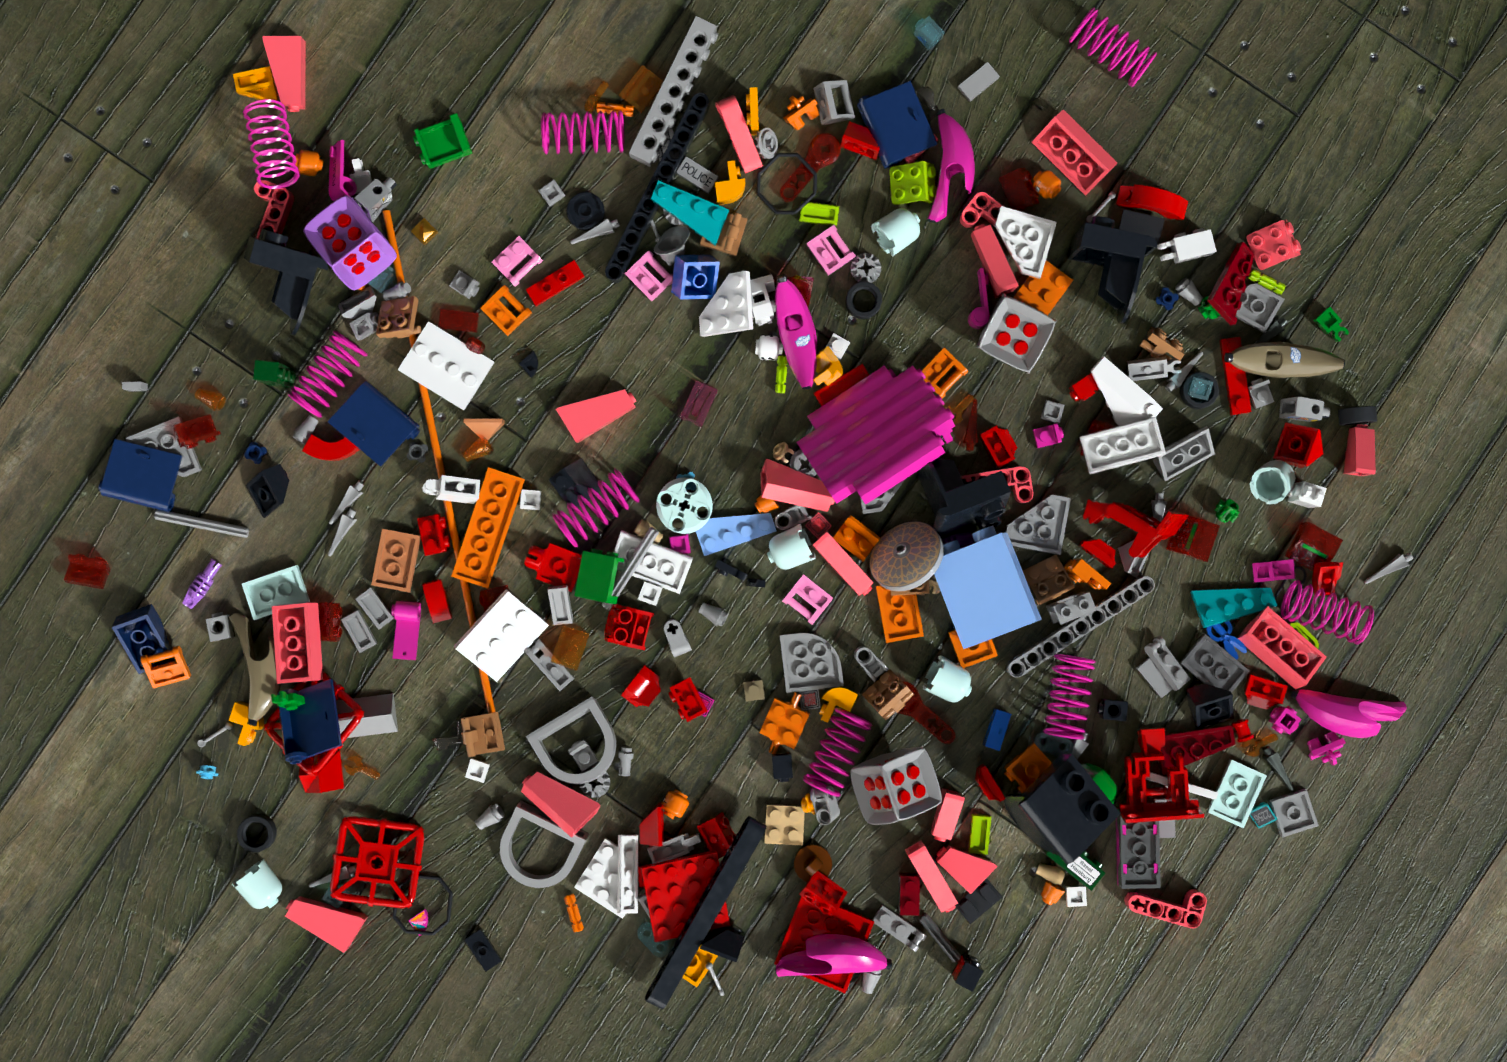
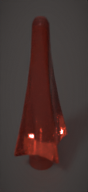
(971, 433)

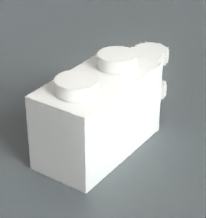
(1190, 246)
(453, 489)
(1306, 494)

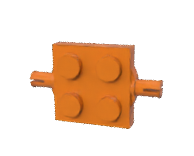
(784, 723)

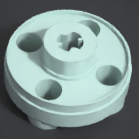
(679, 494)

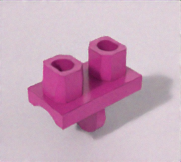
(1333, 743)

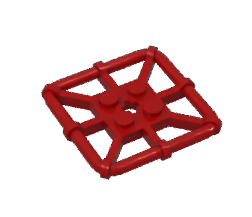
(356, 716)
(366, 869)

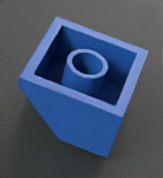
(695, 276)

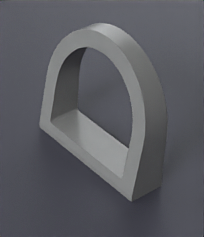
(536, 737)
(540, 818)

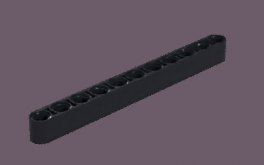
(666, 161)
(705, 912)

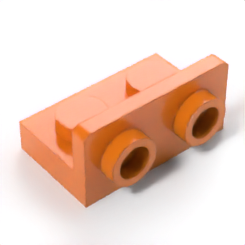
(856, 538)

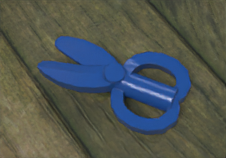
(1228, 641)

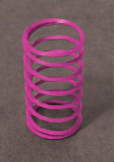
(1093, 14)
(619, 123)
(265, 129)
(343, 340)
(621, 481)
(1299, 599)
(856, 721)
(1067, 729)

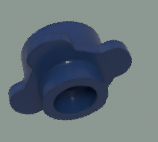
(1163, 302)
(249, 454)

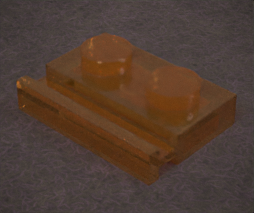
(641, 89)
(569, 648)

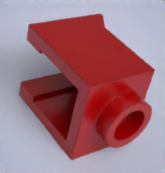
(1084, 388)

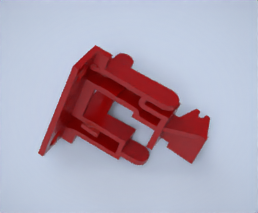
(1149, 528)
(1176, 793)

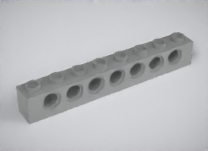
(699, 29)

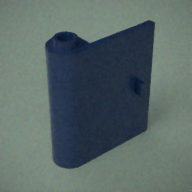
(893, 124)
(376, 419)
(139, 479)
(311, 726)

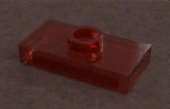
(458, 320)

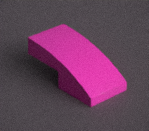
(1274, 570)

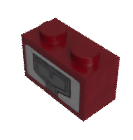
(909, 894)

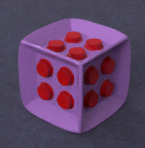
(349, 242)

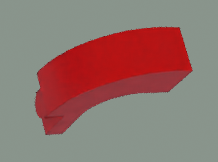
(1154, 199)
(328, 451)

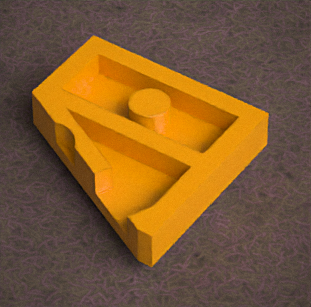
(256, 84)

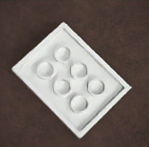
(445, 366)
(501, 635)

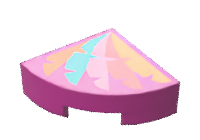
(420, 921)

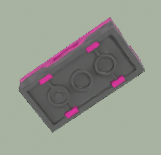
(1137, 854)

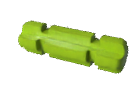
(1267, 282)
(781, 374)

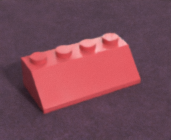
(1074, 152)
(297, 643)
(1282, 648)

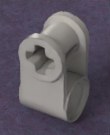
(793, 516)
(677, 641)
(872, 665)
(824, 805)

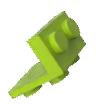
(913, 183)

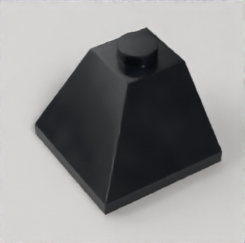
(574, 481)
(269, 489)
(1209, 705)
(724, 942)

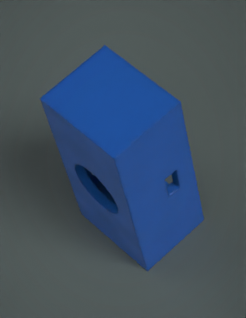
(996, 729)

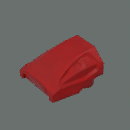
(627, 626)

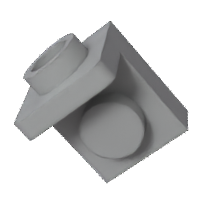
(465, 285)
(365, 325)
(1260, 393)
(583, 755)

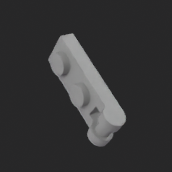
(1166, 663)
(555, 673)
(898, 927)

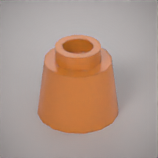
(766, 505)
(1051, 893)

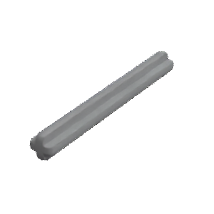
(202, 523)
(633, 564)

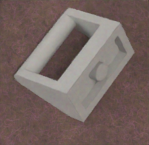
(826, 102)

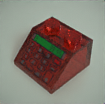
(1194, 539)
(1312, 546)

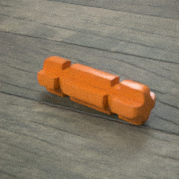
(628, 111)
(573, 913)

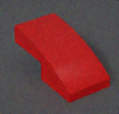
(437, 601)

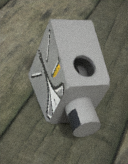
(375, 197)

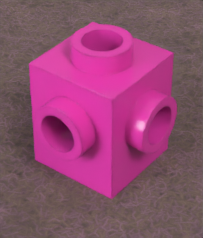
(1290, 722)

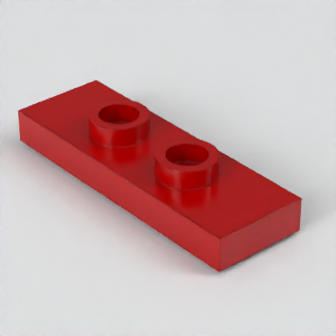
(555, 283)
(841, 384)

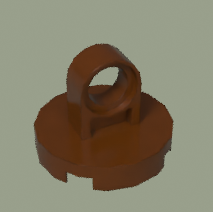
(812, 859)

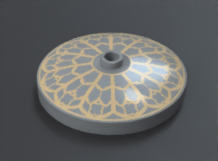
(906, 556)

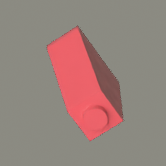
(1360, 451)
(947, 815)
(965, 867)

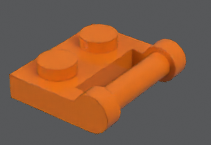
(501, 315)
(939, 367)
(168, 672)

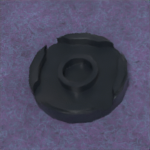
(585, 211)

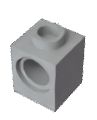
(216, 635)

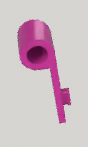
(339, 184)
(980, 316)
(407, 629)

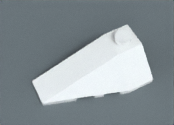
(1122, 395)

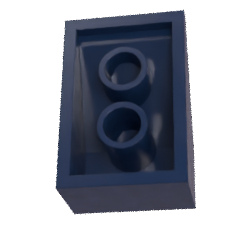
(142, 634)

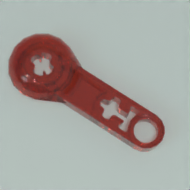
(816, 160)
(915, 708)

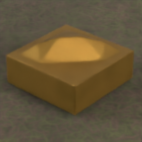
(424, 231)

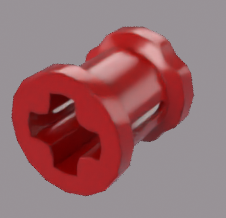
(1242, 730)

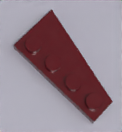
(1231, 283)
(1195, 745)

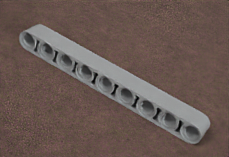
(1089, 625)

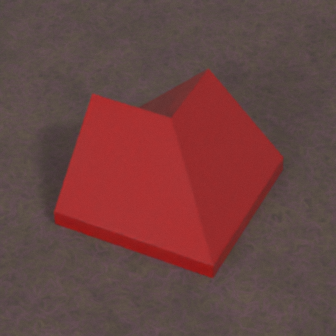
(860, 140)
(1299, 445)
(327, 779)
(653, 827)

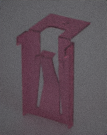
(702, 395)

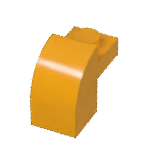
(731, 190)
(827, 367)
(837, 697)
(240, 716)

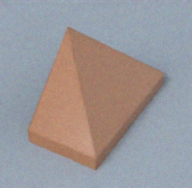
(484, 427)

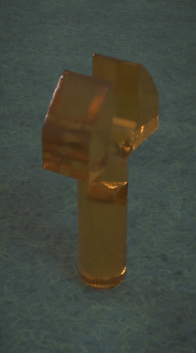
(591, 102)
(960, 408)
(1258, 744)
(360, 768)

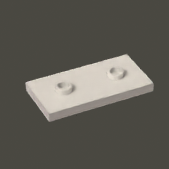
(1122, 445)
(659, 565)

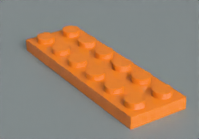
(488, 528)

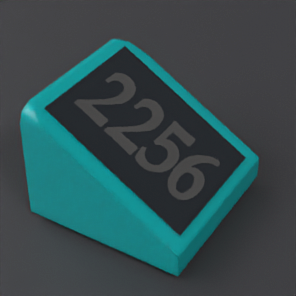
(1262, 815)

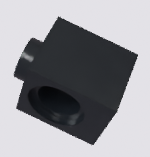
(1121, 709)
(782, 767)

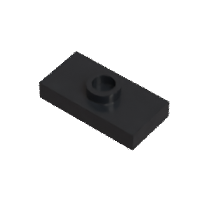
(483, 950)

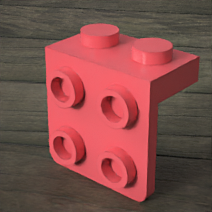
(1273, 244)

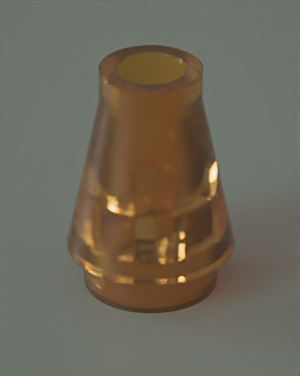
(211, 399)
(478, 449)

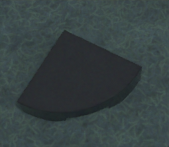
(530, 364)
(755, 582)

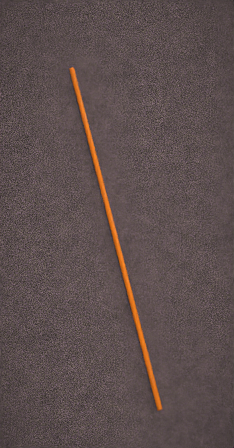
(440, 467)

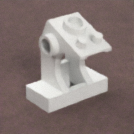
(762, 311)

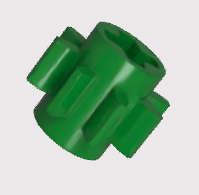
(1207, 310)
(1227, 511)

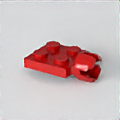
(555, 565)

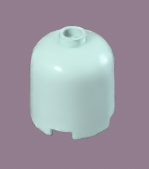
(897, 230)
(1272, 481)
(790, 548)
(948, 680)
(259, 886)

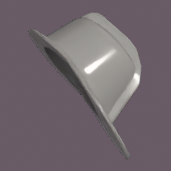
(672, 243)

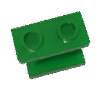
(442, 142)
(597, 576)

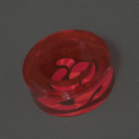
(475, 345)

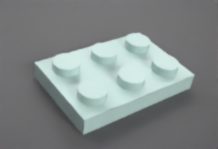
(274, 590)
(1236, 793)

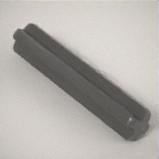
(940, 938)

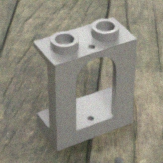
(1071, 607)

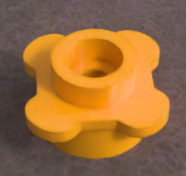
(807, 804)

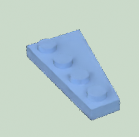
(733, 530)

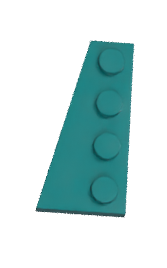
(697, 213)
(1229, 604)

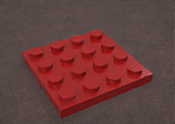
(674, 891)
(809, 922)

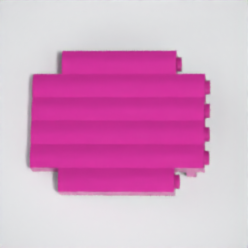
(877, 434)

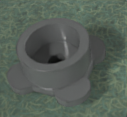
(412, 452)

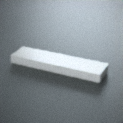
(1192, 788)
(627, 874)

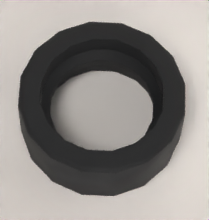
(849, 300)
(1194, 404)
(1357, 415)
(246, 844)

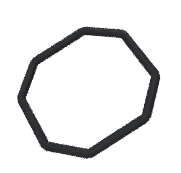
(768, 164)
(448, 909)

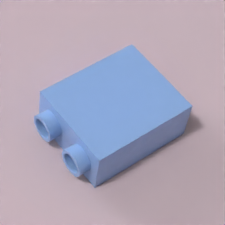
(985, 588)

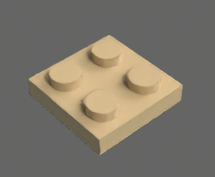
(784, 824)

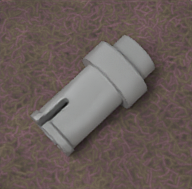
(399, 291)
(625, 760)

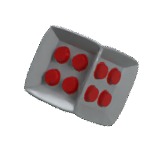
(1016, 333)
(896, 786)

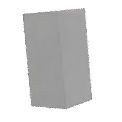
(1185, 453)
(378, 715)

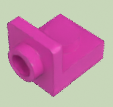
(1048, 435)

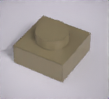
(754, 690)

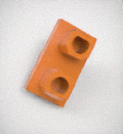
(808, 107)

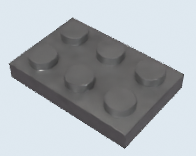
(1214, 665)

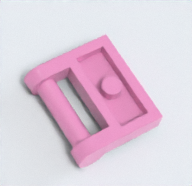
(826, 254)
(512, 257)
(645, 280)
(812, 594)

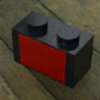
(967, 972)

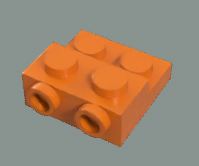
(1082, 572)
(1027, 767)

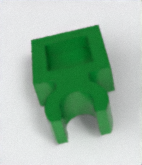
(1329, 322)
(288, 701)

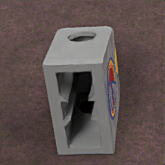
(1303, 409)

